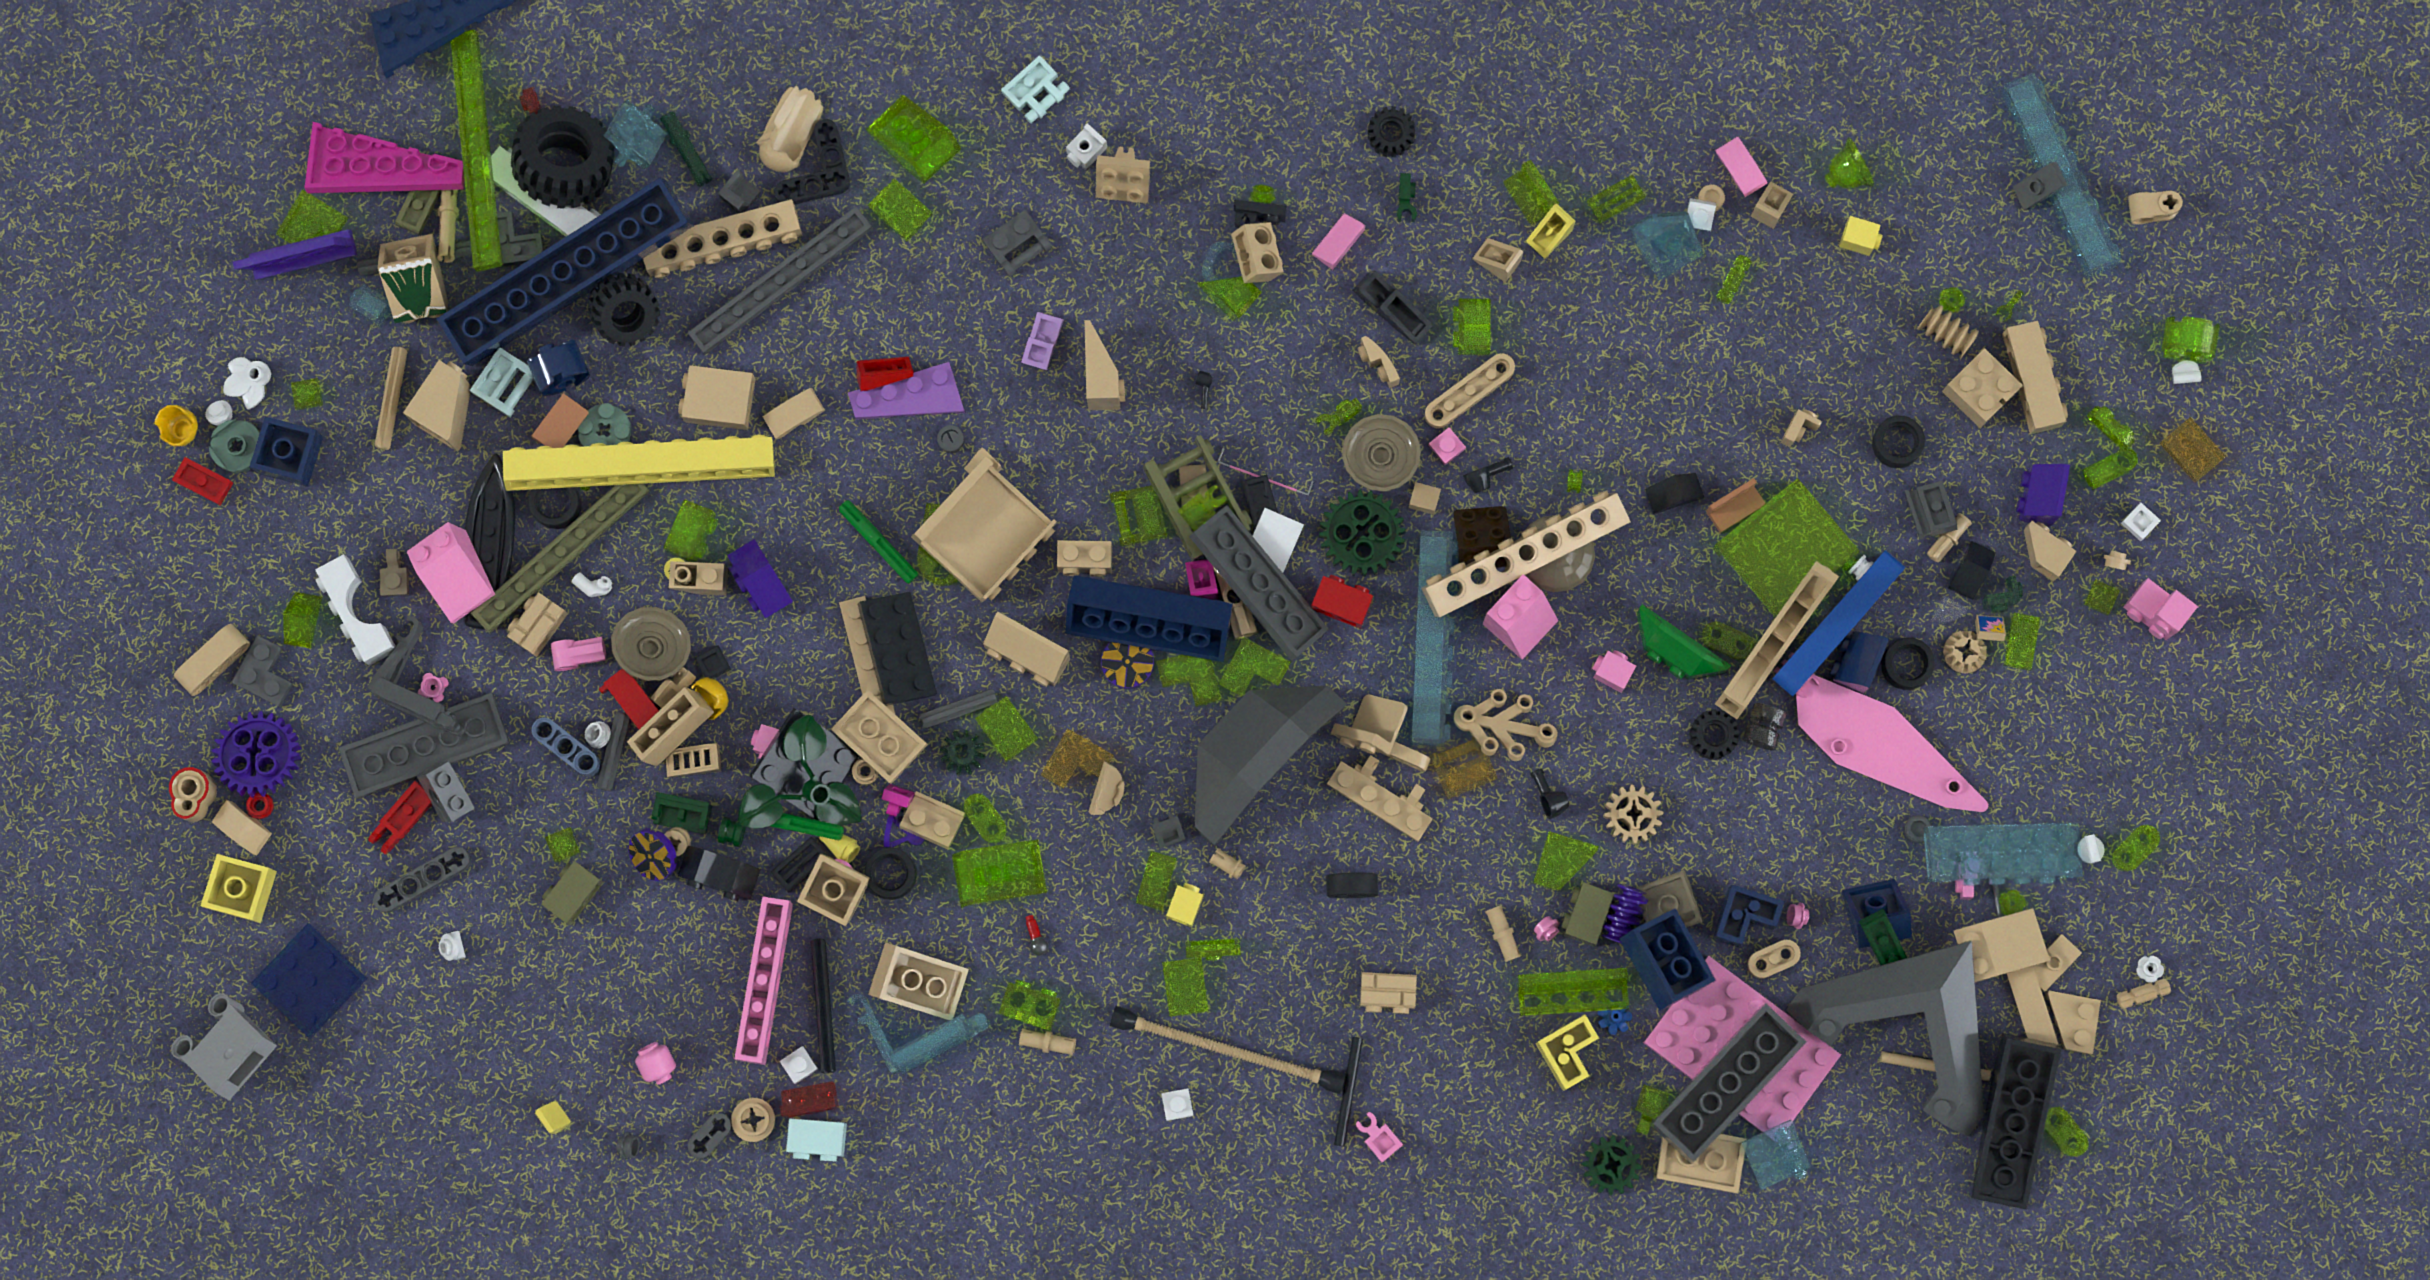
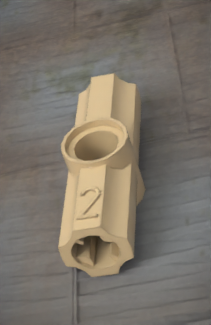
(1241, 619)

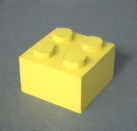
(238, 888)

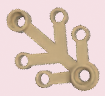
(1501, 725)

